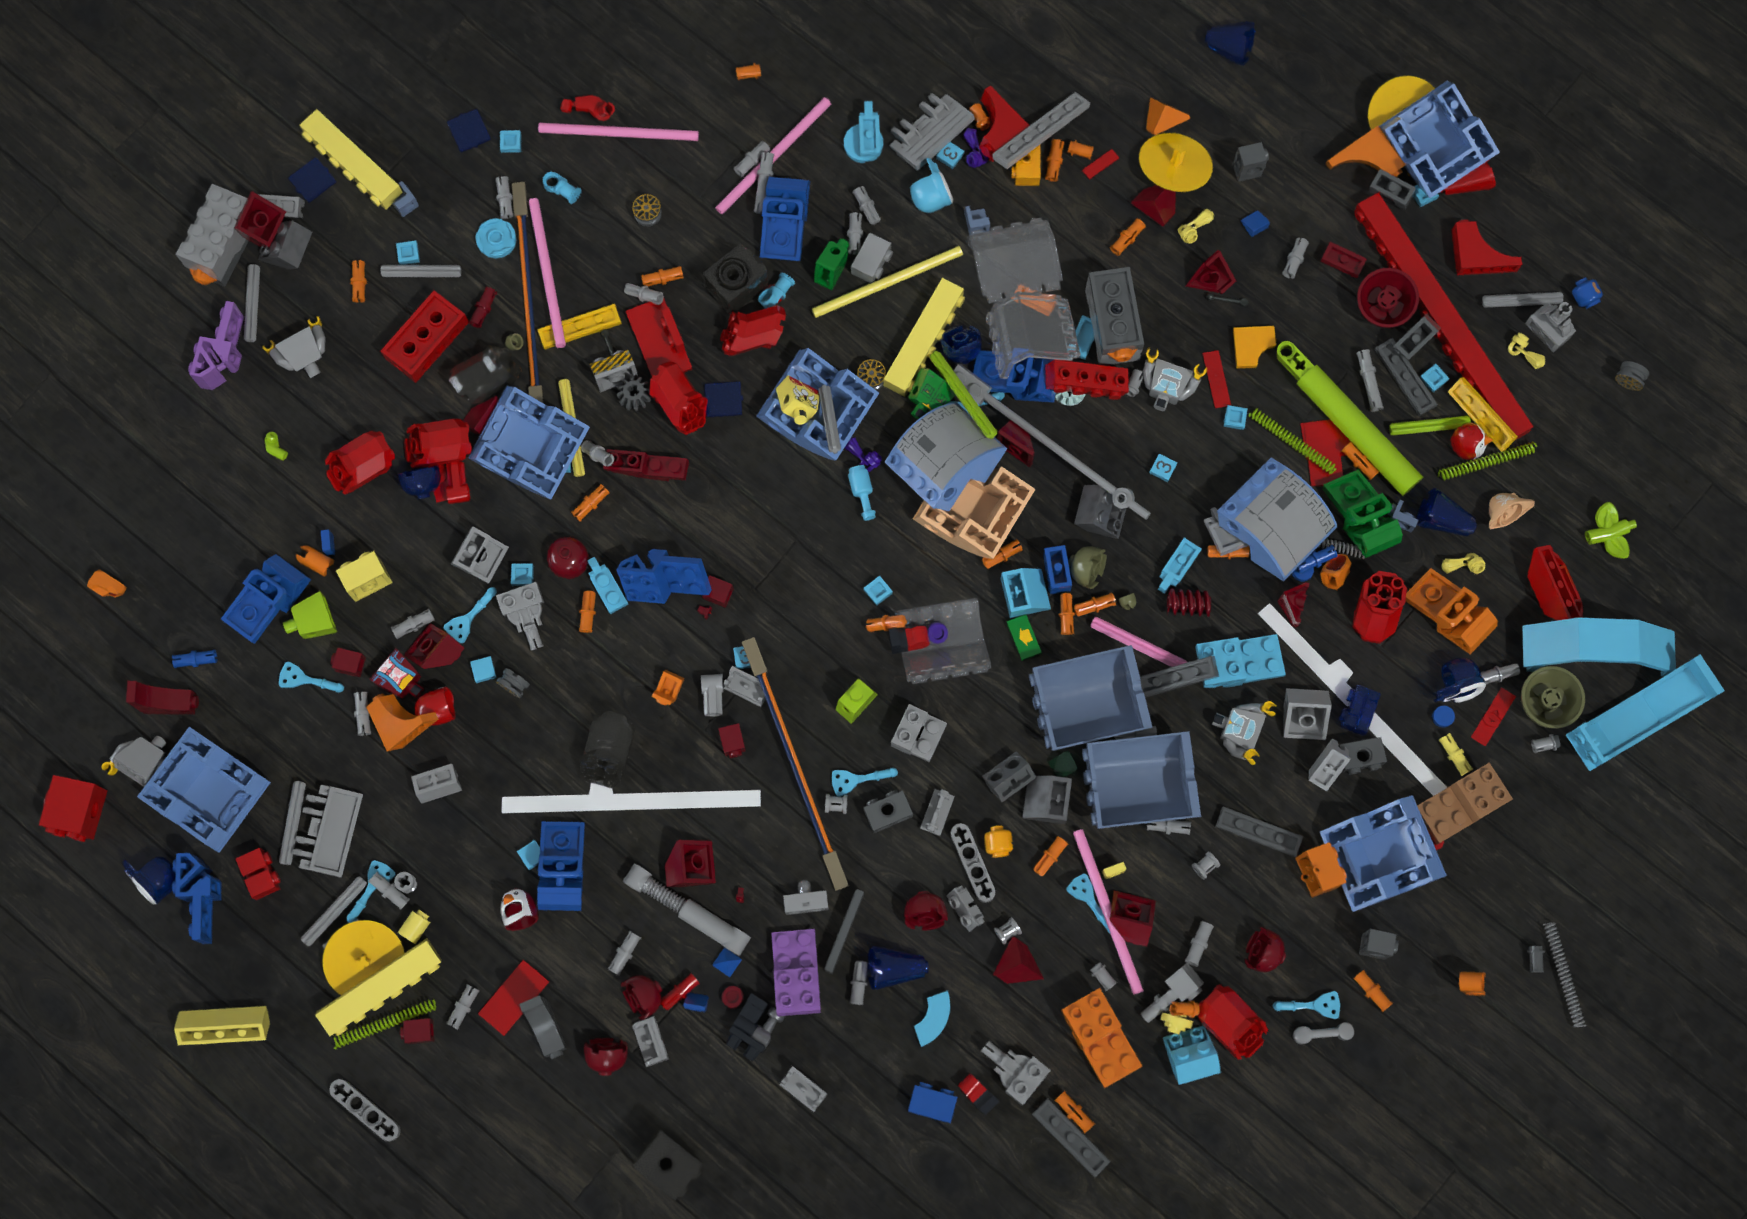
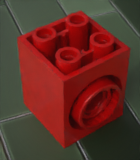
(72, 808)

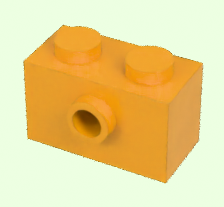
(1027, 169)

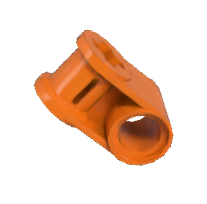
(1472, 983)

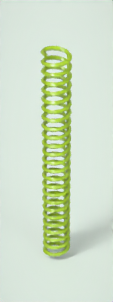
(1293, 442)
(1489, 461)
(385, 1023)

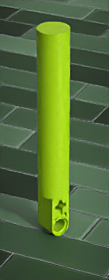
(1350, 420)

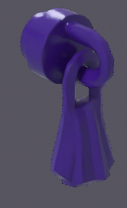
(974, 158)
(871, 458)

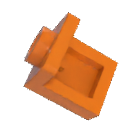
(668, 688)

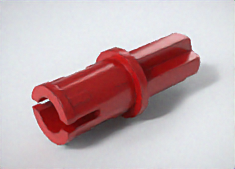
(679, 992)

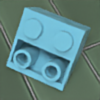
(1024, 591)
(1192, 1055)

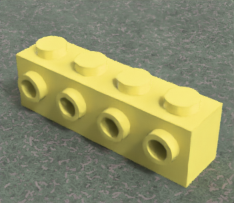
(222, 1025)

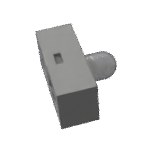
(806, 900)

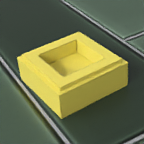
(1114, 870)

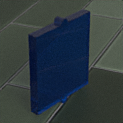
(468, 130)
(312, 180)
(723, 399)

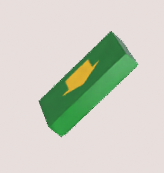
(1024, 637)

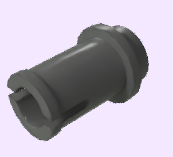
(1536, 958)

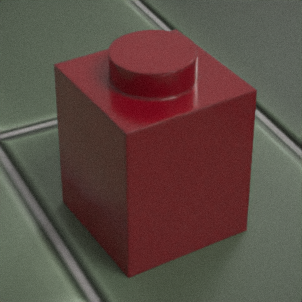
(720, 592)
(348, 662)
(732, 740)
(417, 1031)

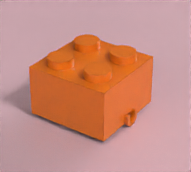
(1322, 869)

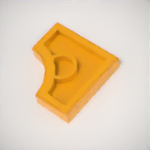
(1251, 343)

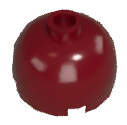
(567, 557)
(926, 911)
(1265, 950)
(642, 995)
(605, 1056)

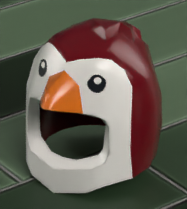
(518, 910)

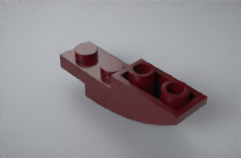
(648, 466)

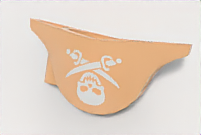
(1507, 508)

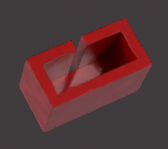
(260, 877)

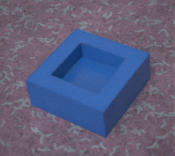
(327, 542)

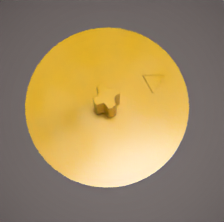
(1394, 97)
(1175, 162)
(345, 958)

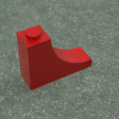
(1004, 123)
(1475, 255)

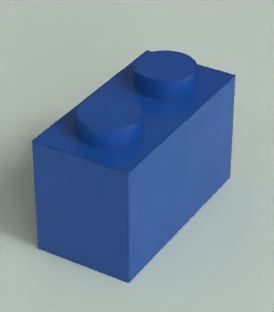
(1057, 569)
(933, 1103)

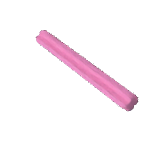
(1136, 642)

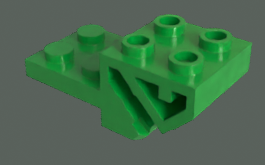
(1364, 513)

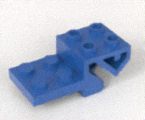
(784, 218)
(1024, 382)
(663, 577)
(264, 596)
(561, 866)
(200, 889)

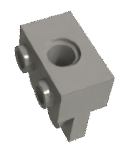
(471, 549)
(909, 728)

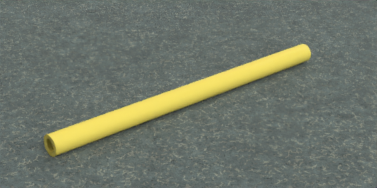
(887, 281)

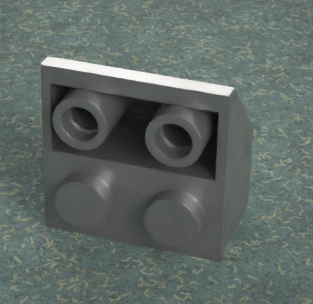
(287, 246)
(1098, 512)
(1047, 799)

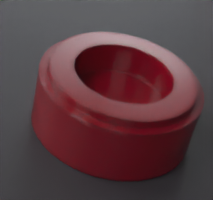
(732, 997)

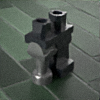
(749, 1031)

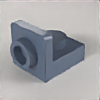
(1405, 519)

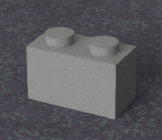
(871, 258)

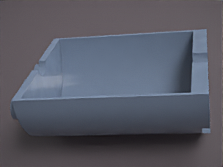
(1089, 698)
(1141, 780)

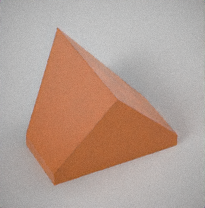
(1163, 117)

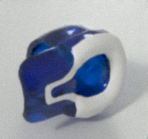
(1461, 680)
(154, 879)

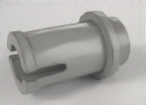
(1134, 382)
(1547, 743)
(1103, 976)

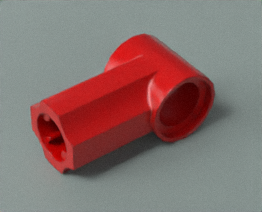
(457, 487)

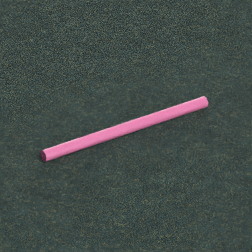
(618, 131)
(783, 145)
(547, 273)
(1105, 905)

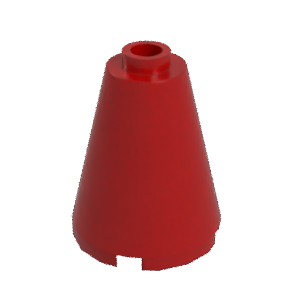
(1477, 180)

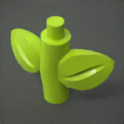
(1611, 531)

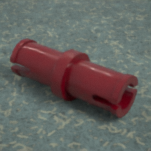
(483, 307)

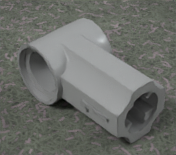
(712, 689)

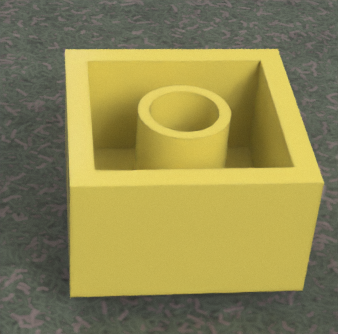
(364, 575)

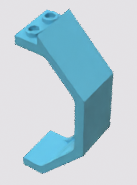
(1599, 642)
(1645, 713)

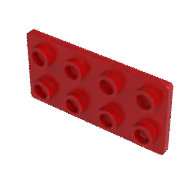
(658, 336)

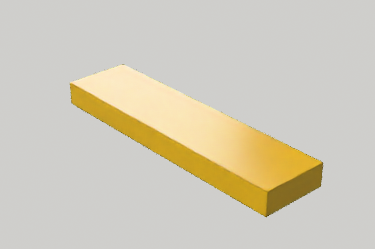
(582, 325)
(1482, 414)

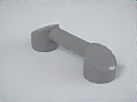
(1303, 1034)

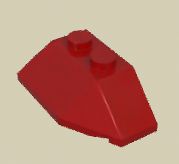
(1554, 585)

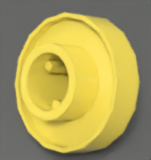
(1176, 1023)

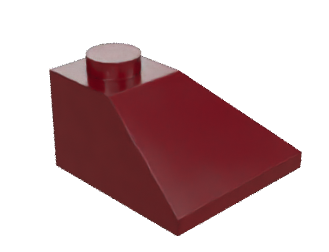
(259, 220)
(1017, 442)
(434, 648)
(690, 864)
(1132, 917)

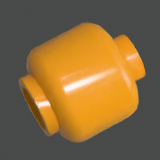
(998, 842)

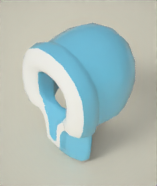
(932, 191)

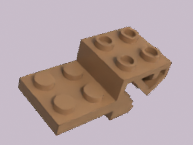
(1463, 803)

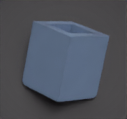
(406, 202)
(976, 220)

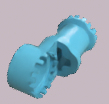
(562, 187)
(776, 292)

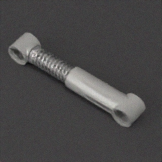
(689, 911)

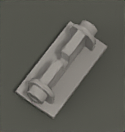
(937, 812)
(959, 900)

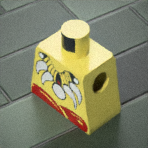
(797, 399)

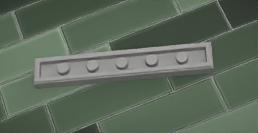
(1040, 130)

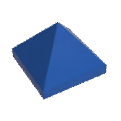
(727, 962)

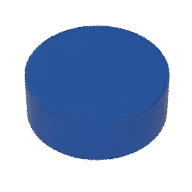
(1304, 576)
(1443, 716)

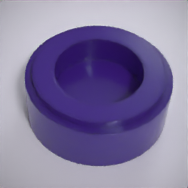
(937, 632)

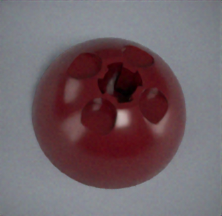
(1388, 287)

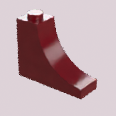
(161, 700)

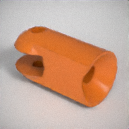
(315, 560)

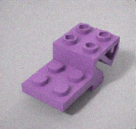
(203, 368)
(796, 972)

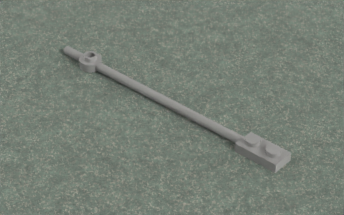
(980, 392)

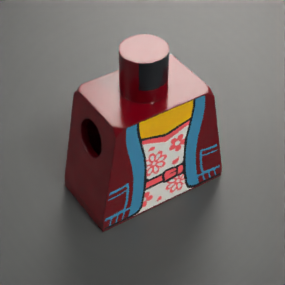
(398, 676)

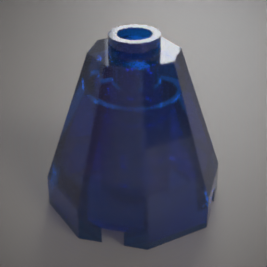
(1232, 40)

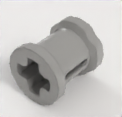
(834, 799)
(1205, 865)
(405, 876)
(1007, 931)

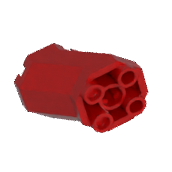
(752, 330)
(678, 398)
(437, 443)
(359, 462)
(1379, 607)
(1232, 1022)

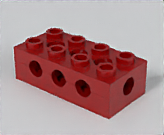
(421, 324)

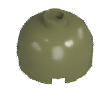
(1086, 566)

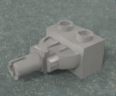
(1551, 325)
(522, 607)
(1183, 985)
(1020, 1074)

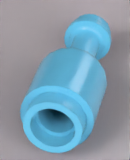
(862, 487)

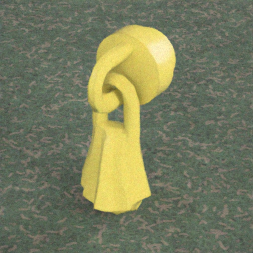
(1189, 233)
(1534, 359)
(1475, 565)

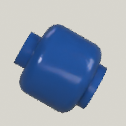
(1587, 293)

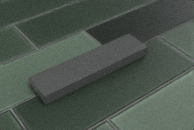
(1406, 377)
(1179, 676)
(1259, 831)
(844, 931)
(1070, 1137)

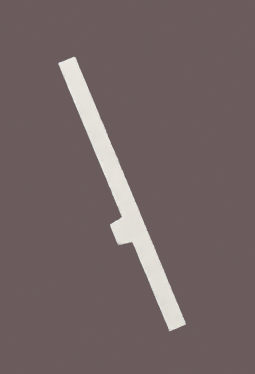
(1335, 678)
(602, 799)

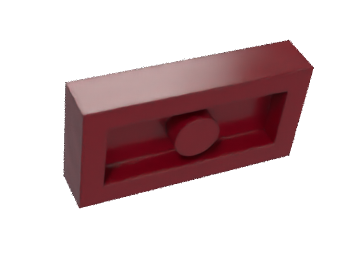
(1343, 260)

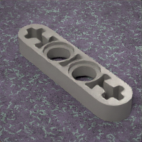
(969, 864)
(366, 1108)

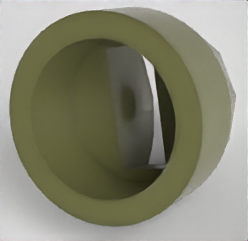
(514, 338)
(1128, 601)

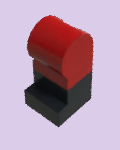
(908, 639)
(978, 1094)

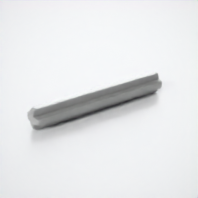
(421, 270)
(1522, 299)
(251, 303)
(829, 419)
(292, 822)
(334, 911)

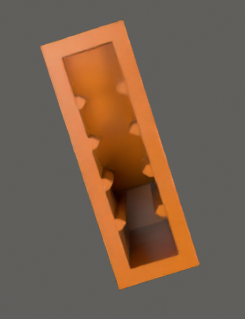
(1371, 150)
(396, 724)

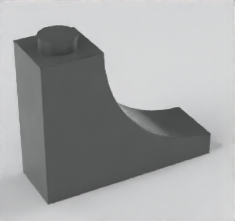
(544, 1026)

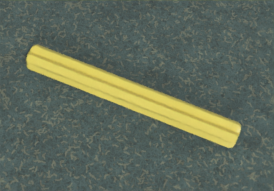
(568, 407)

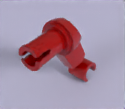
(592, 104)

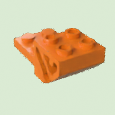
(1452, 610)
(1101, 1038)

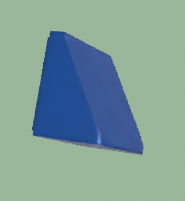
(1255, 223)
(696, 1002)

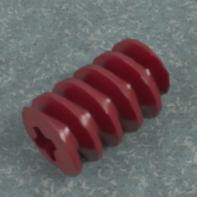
(1189, 602)

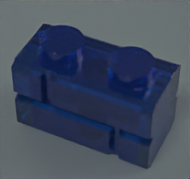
(1359, 709)

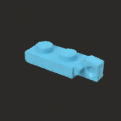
(869, 131)
(1178, 564)
(606, 586)

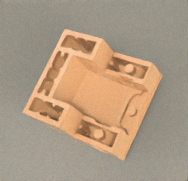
(980, 514)

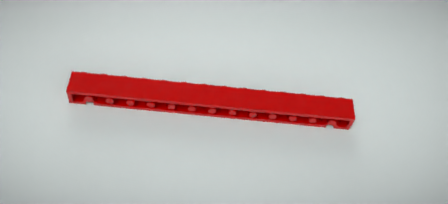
(1454, 334)

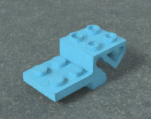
(1243, 660)

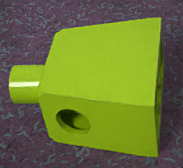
(311, 618)
(855, 700)

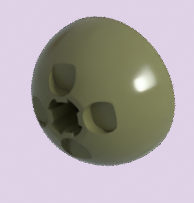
(1557, 688)

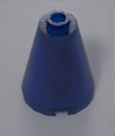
(1445, 515)
(894, 967)

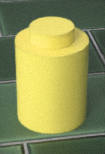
(414, 926)

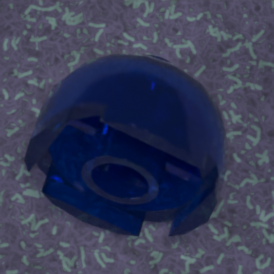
(961, 344)
(420, 481)

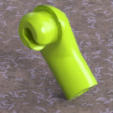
(272, 446)

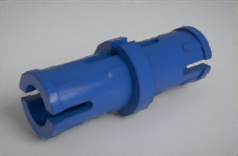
(1316, 559)
(194, 658)

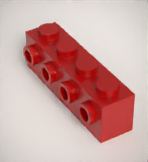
(1086, 379)

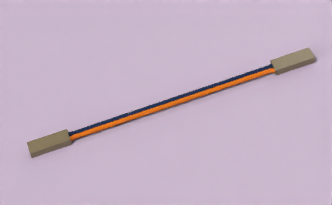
(521, 210)
(831, 859)

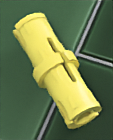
(1455, 754)

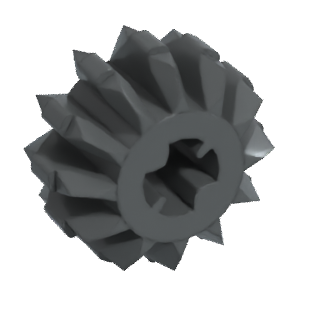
(631, 386)

